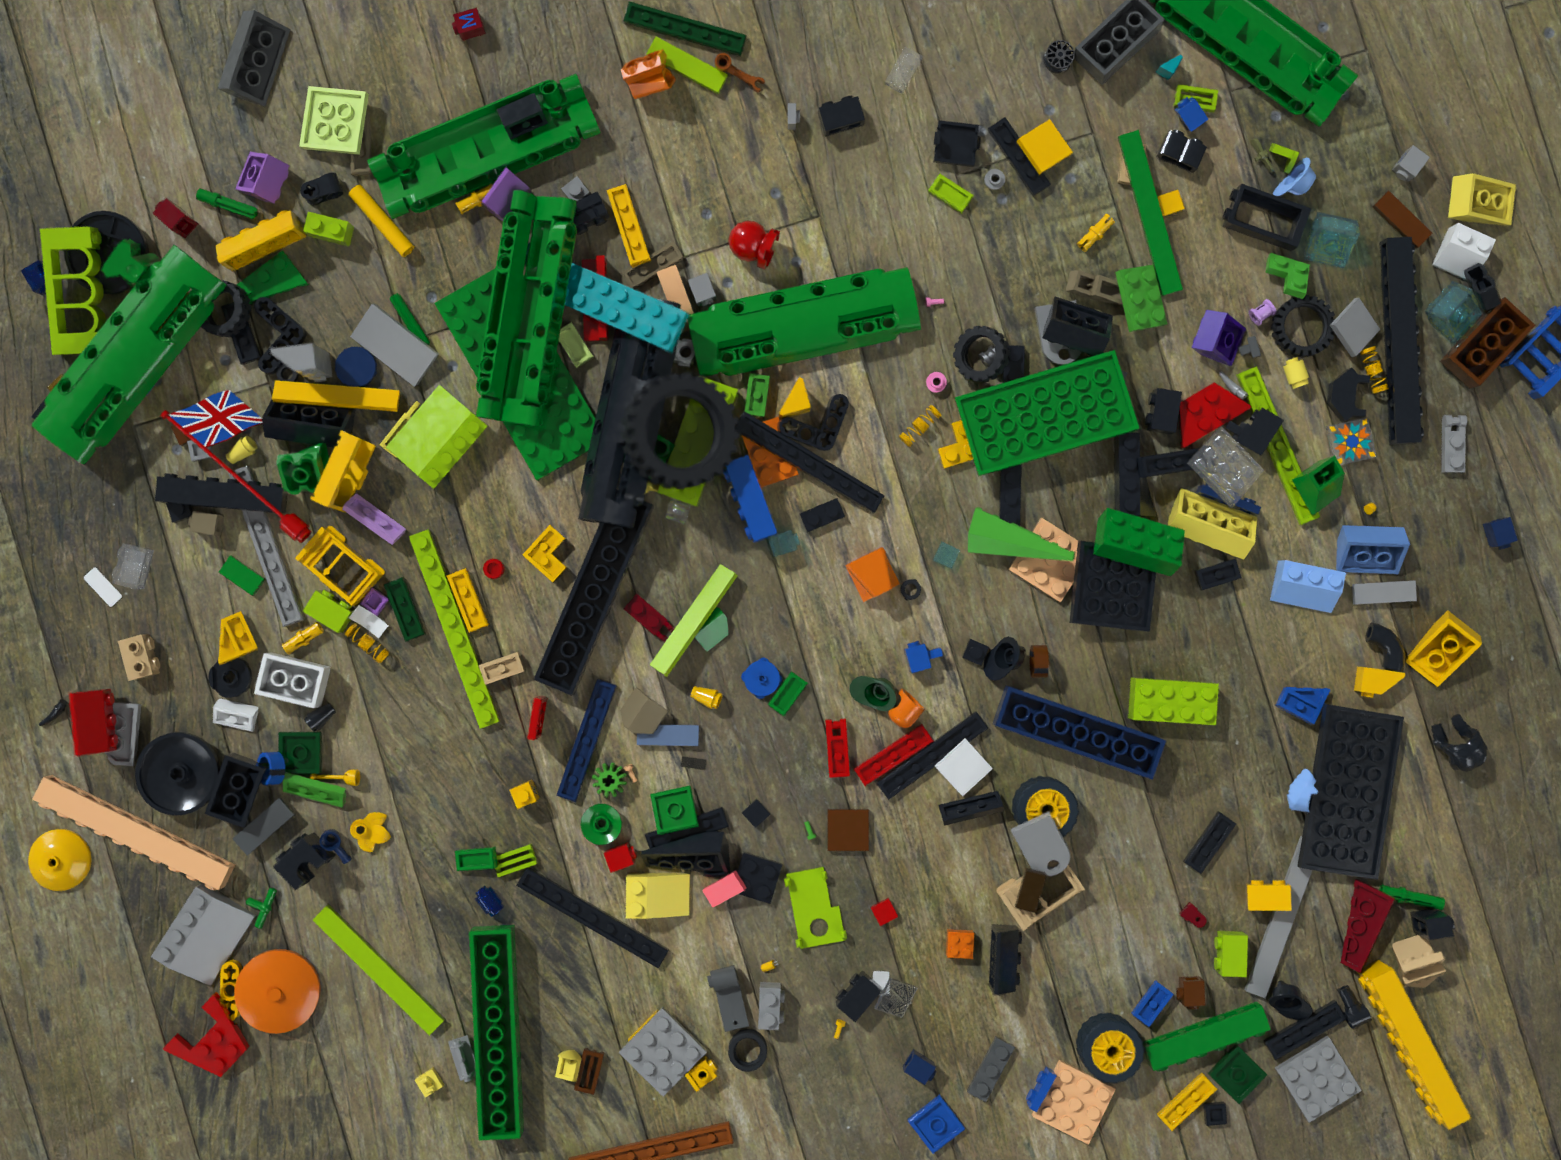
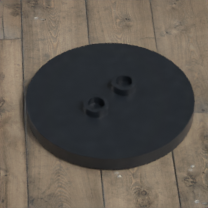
(113, 229)

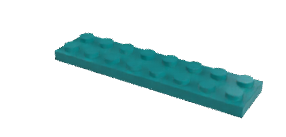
(624, 308)

